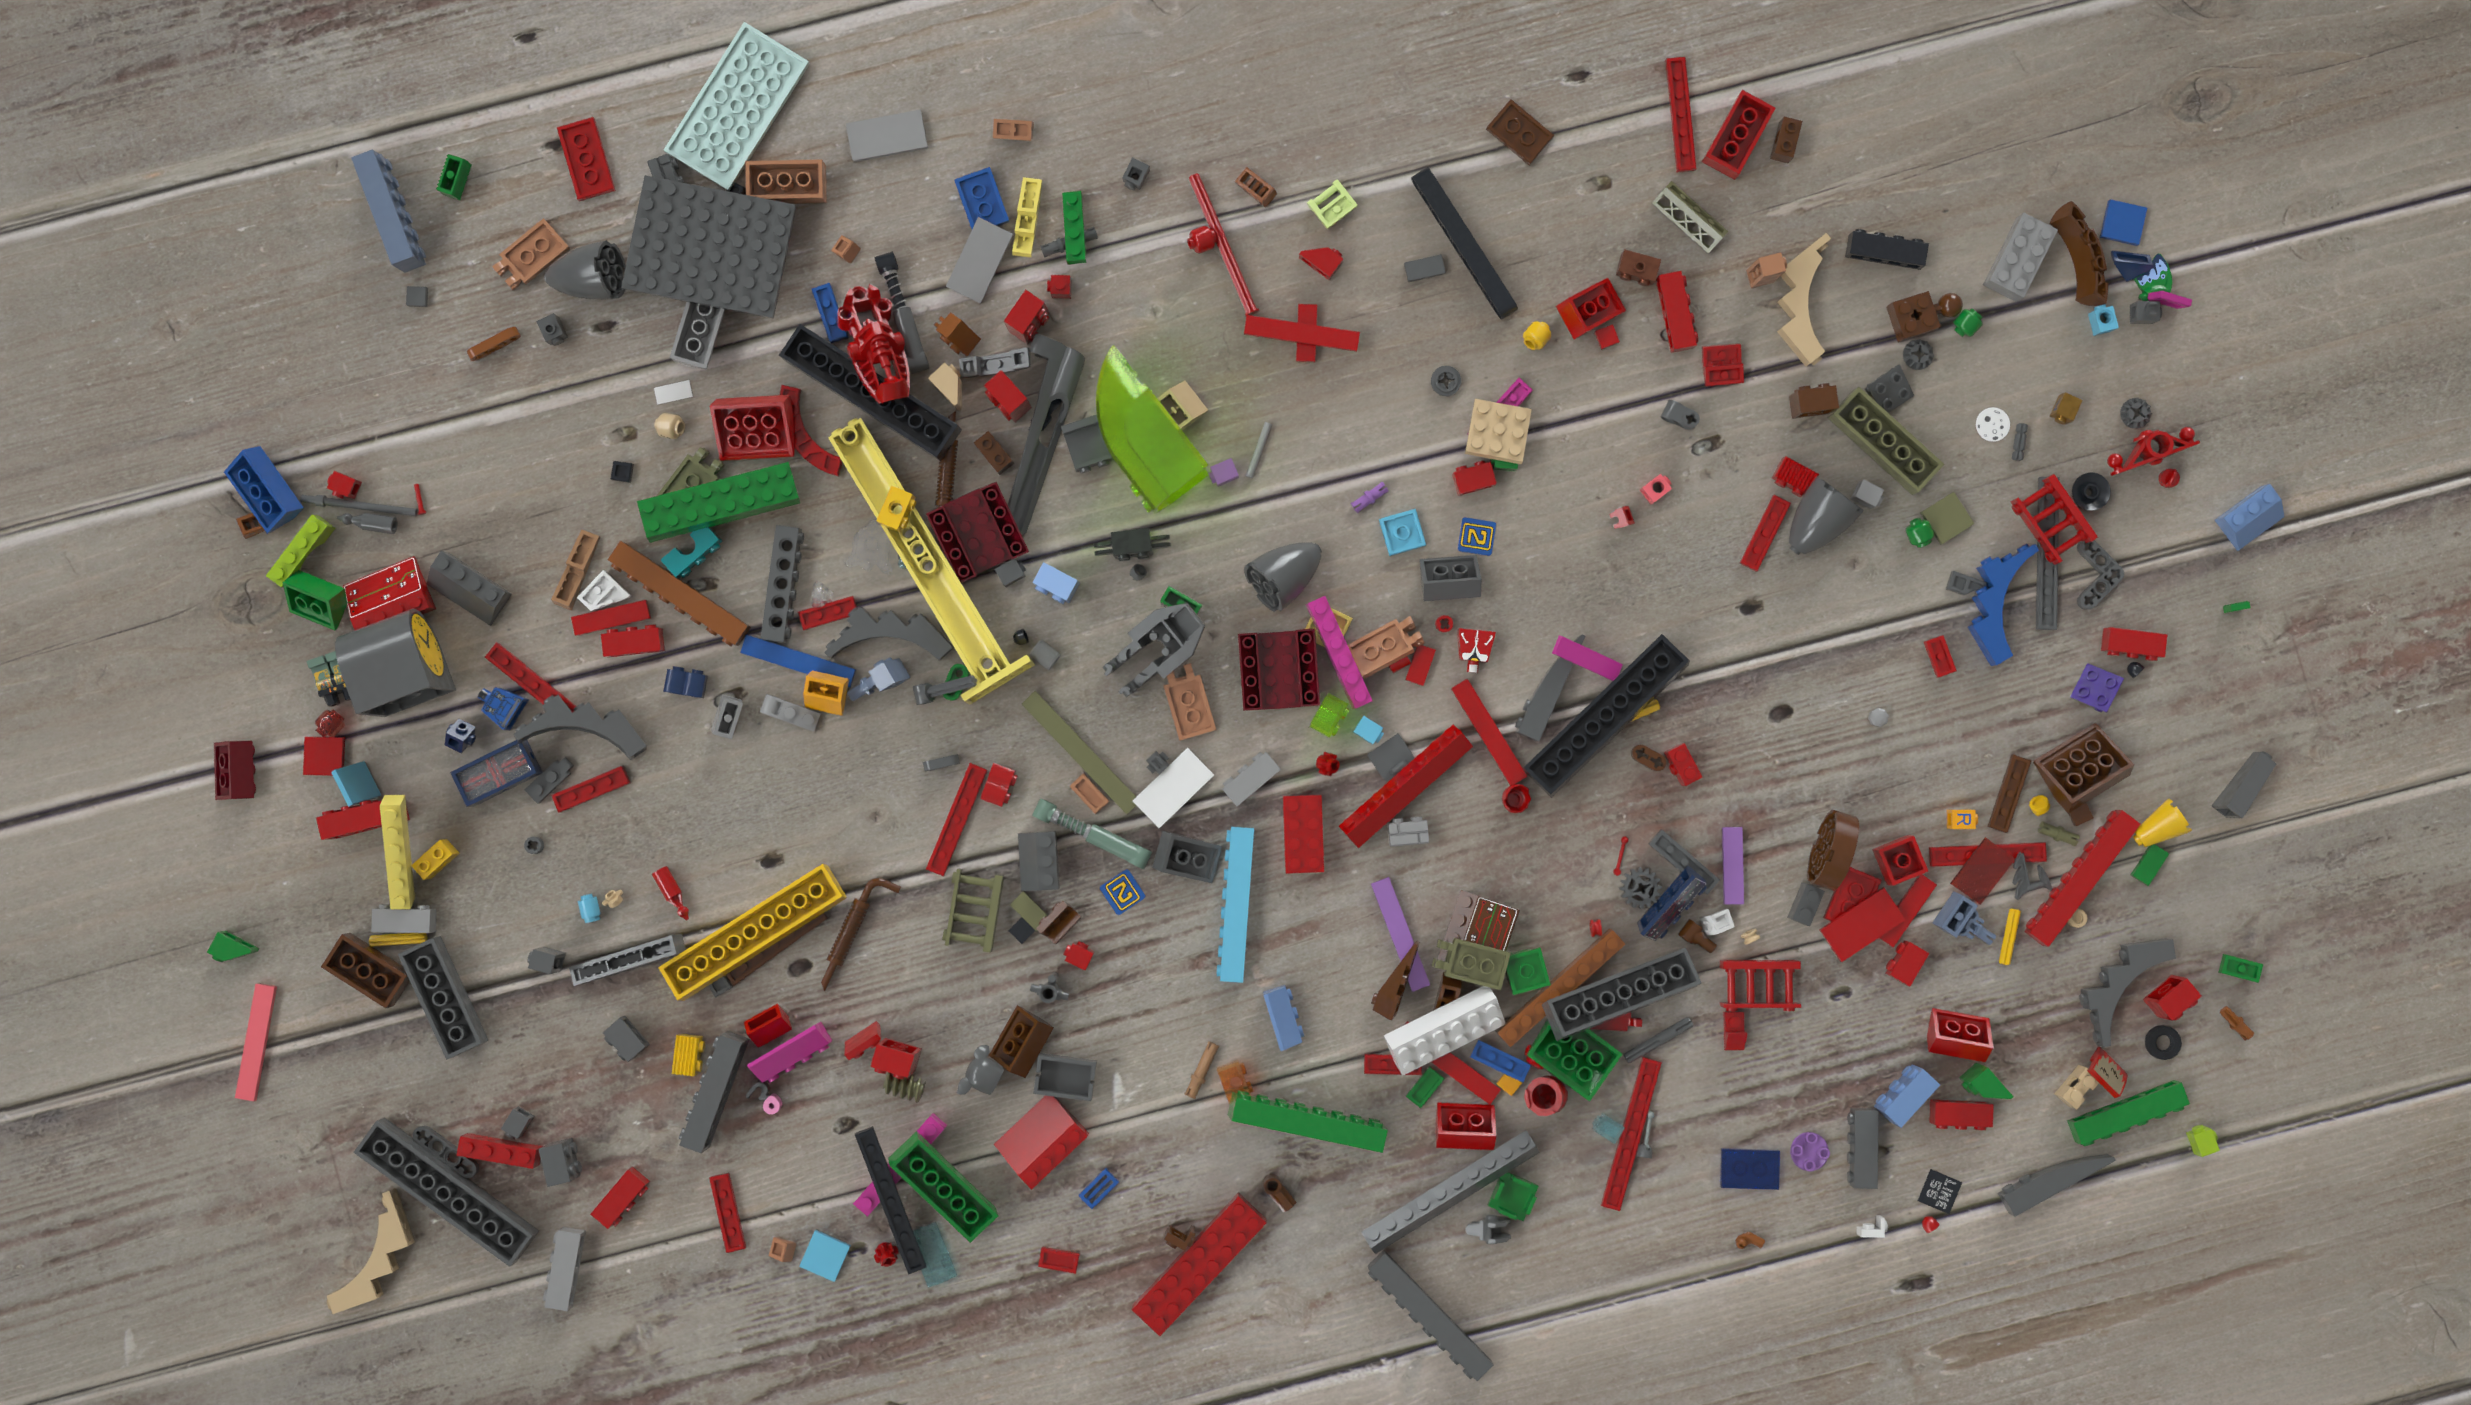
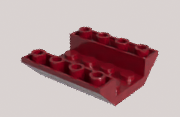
(977, 531)
(1279, 670)

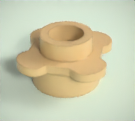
(613, 898)

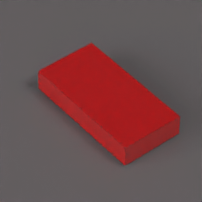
(1420, 665)
(1059, 1260)

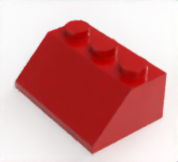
(1959, 1035)
(1465, 1126)

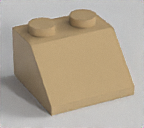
(948, 382)

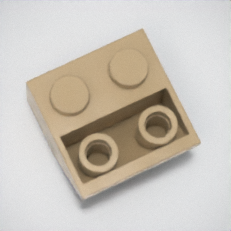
(1183, 404)

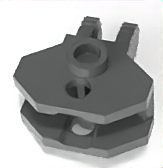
(1490, 1229)

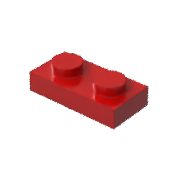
(1940, 656)

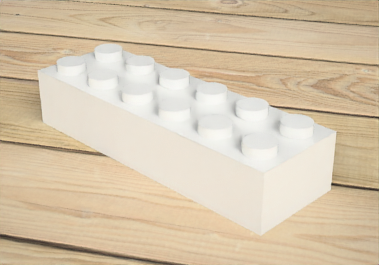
(1445, 1029)

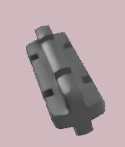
(2019, 442)

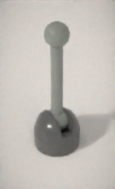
(1645, 1150)

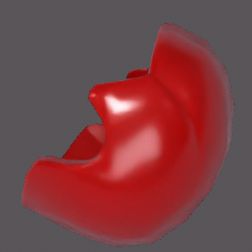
(1516, 798)

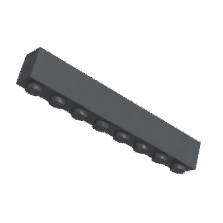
(1430, 1315)

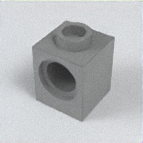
(1867, 494)

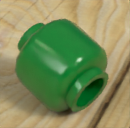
(1968, 322)
(1919, 532)

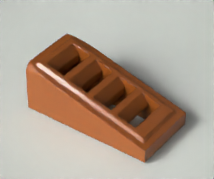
(1267, 190)
(251, 532)

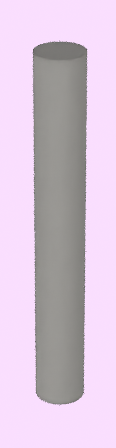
(1258, 450)

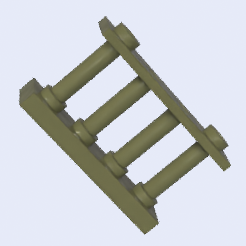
(988, 922)

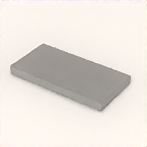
(886, 135)
(979, 260)

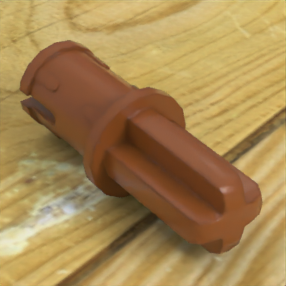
(2237, 1023)

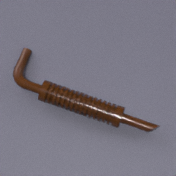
(947, 472)
(851, 926)

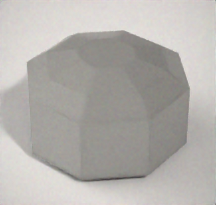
(1878, 717)

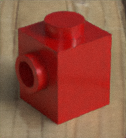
(1060, 286)
(343, 485)
(1078, 955)

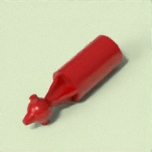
(670, 890)

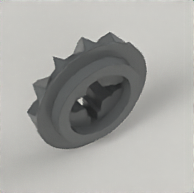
(1912, 360)
(1452, 374)
(2127, 413)

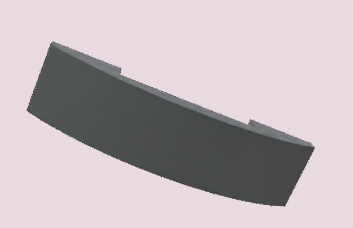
(992, 364)

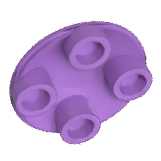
(1809, 1151)

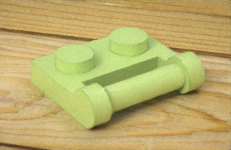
(1336, 208)

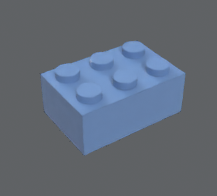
(1906, 1095)

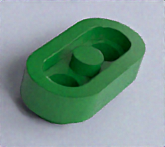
(952, 676)

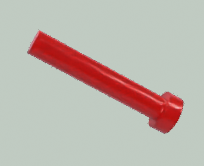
(419, 500)

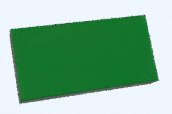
(2149, 864)
(1425, 1087)

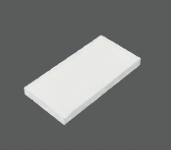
(1173, 788)

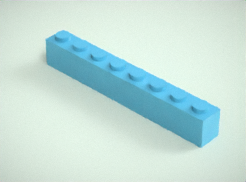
(1237, 904)

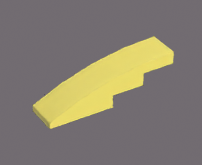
(1027, 217)

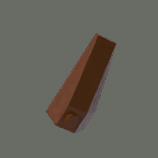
(1391, 993)

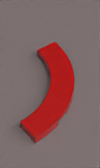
(804, 443)

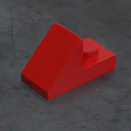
(1734, 1032)

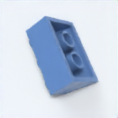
(2251, 516)
(1283, 1017)

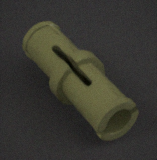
(2058, 833)

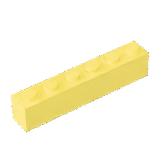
(397, 851)

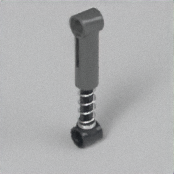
(902, 314)

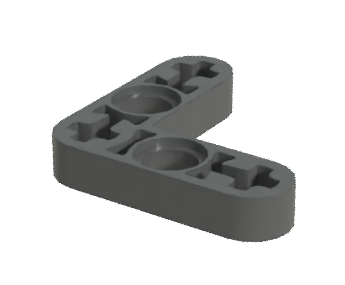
(2104, 571)

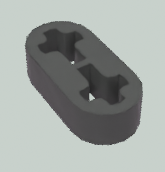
(941, 762)

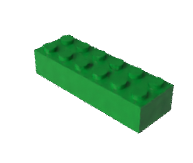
(943, 1186)

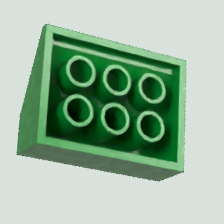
(1577, 1061)

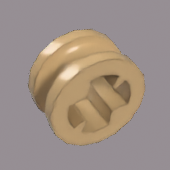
(1750, 936)

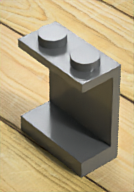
(1086, 444)

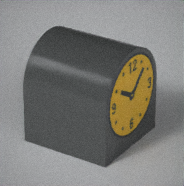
(393, 665)

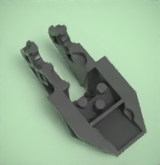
(1178, 631)

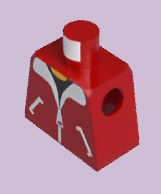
(1474, 647)

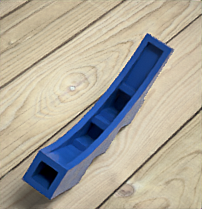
(1989, 629)

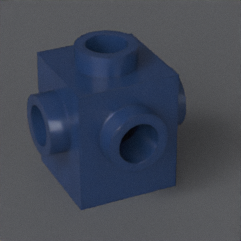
(460, 735)

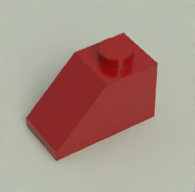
(1322, 260)

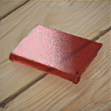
(1982, 871)

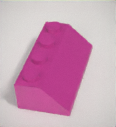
(791, 1052)

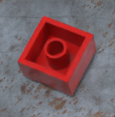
(1900, 860)
(2172, 998)

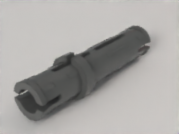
(1059, 244)

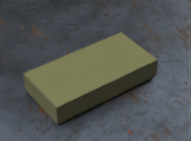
(1028, 910)

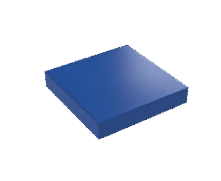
(2123, 222)

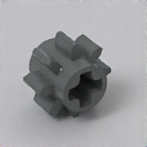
(1157, 762)

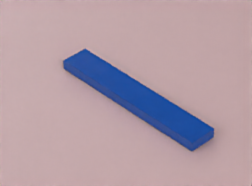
(793, 659)

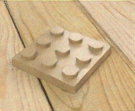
(1498, 431)

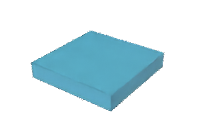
(1402, 532)
(356, 783)
(825, 1255)

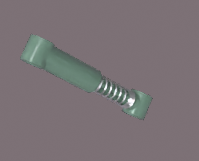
(1094, 834)

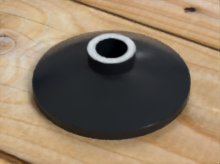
(2099, 489)

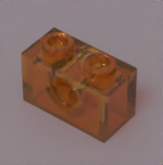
(1230, 1070)

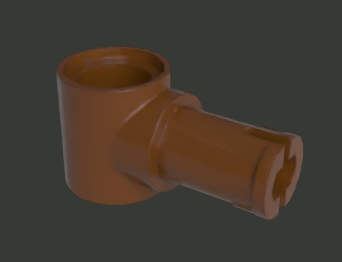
(1693, 934)

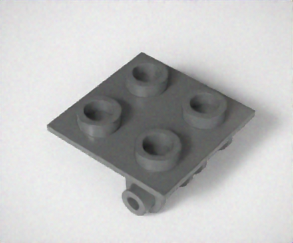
(1890, 389)

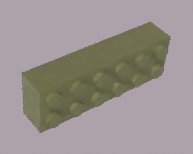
(1886, 441)

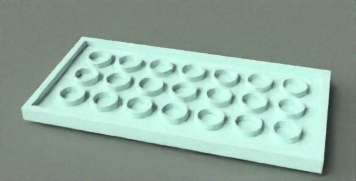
(736, 106)

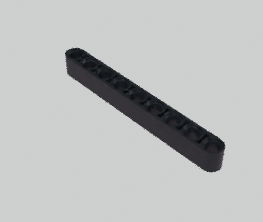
(1464, 243)

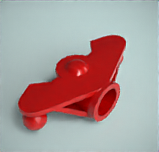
(2144, 450)

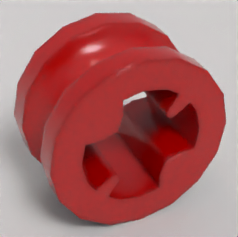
(1438, 624)
(1595, 928)

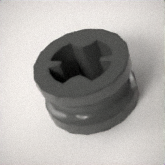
(535, 839)

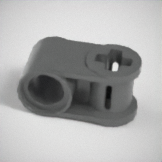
(1677, 414)

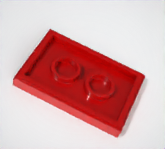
(1852, 891)

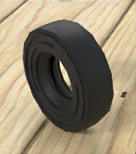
(2171, 1051)

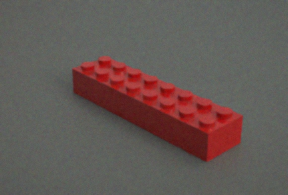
(1199, 1264)

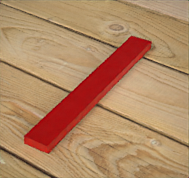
(1631, 1135)

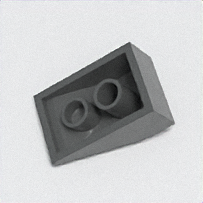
(1187, 857)

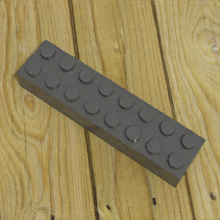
(1621, 994)

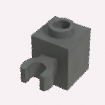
(2145, 312)

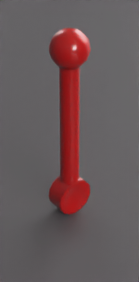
(1617, 871)

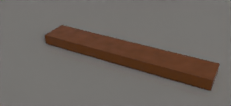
(756, 962)

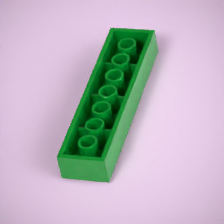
(718, 502)
(1307, 1122)

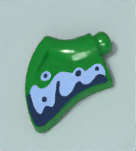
(2155, 279)

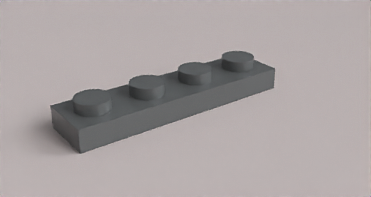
(1681, 858)

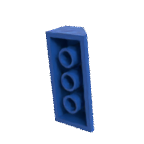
(263, 489)

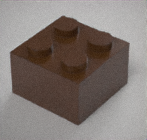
(1813, 401)

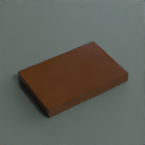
(1520, 132)

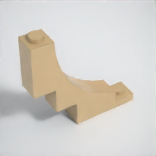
(1798, 276)
(392, 1235)

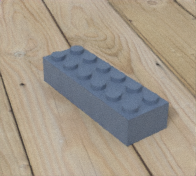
(389, 211)

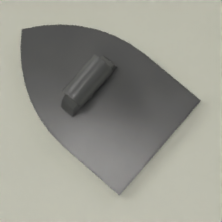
(1391, 757)

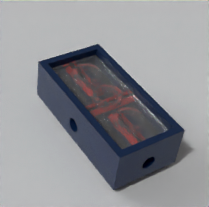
(496, 772)

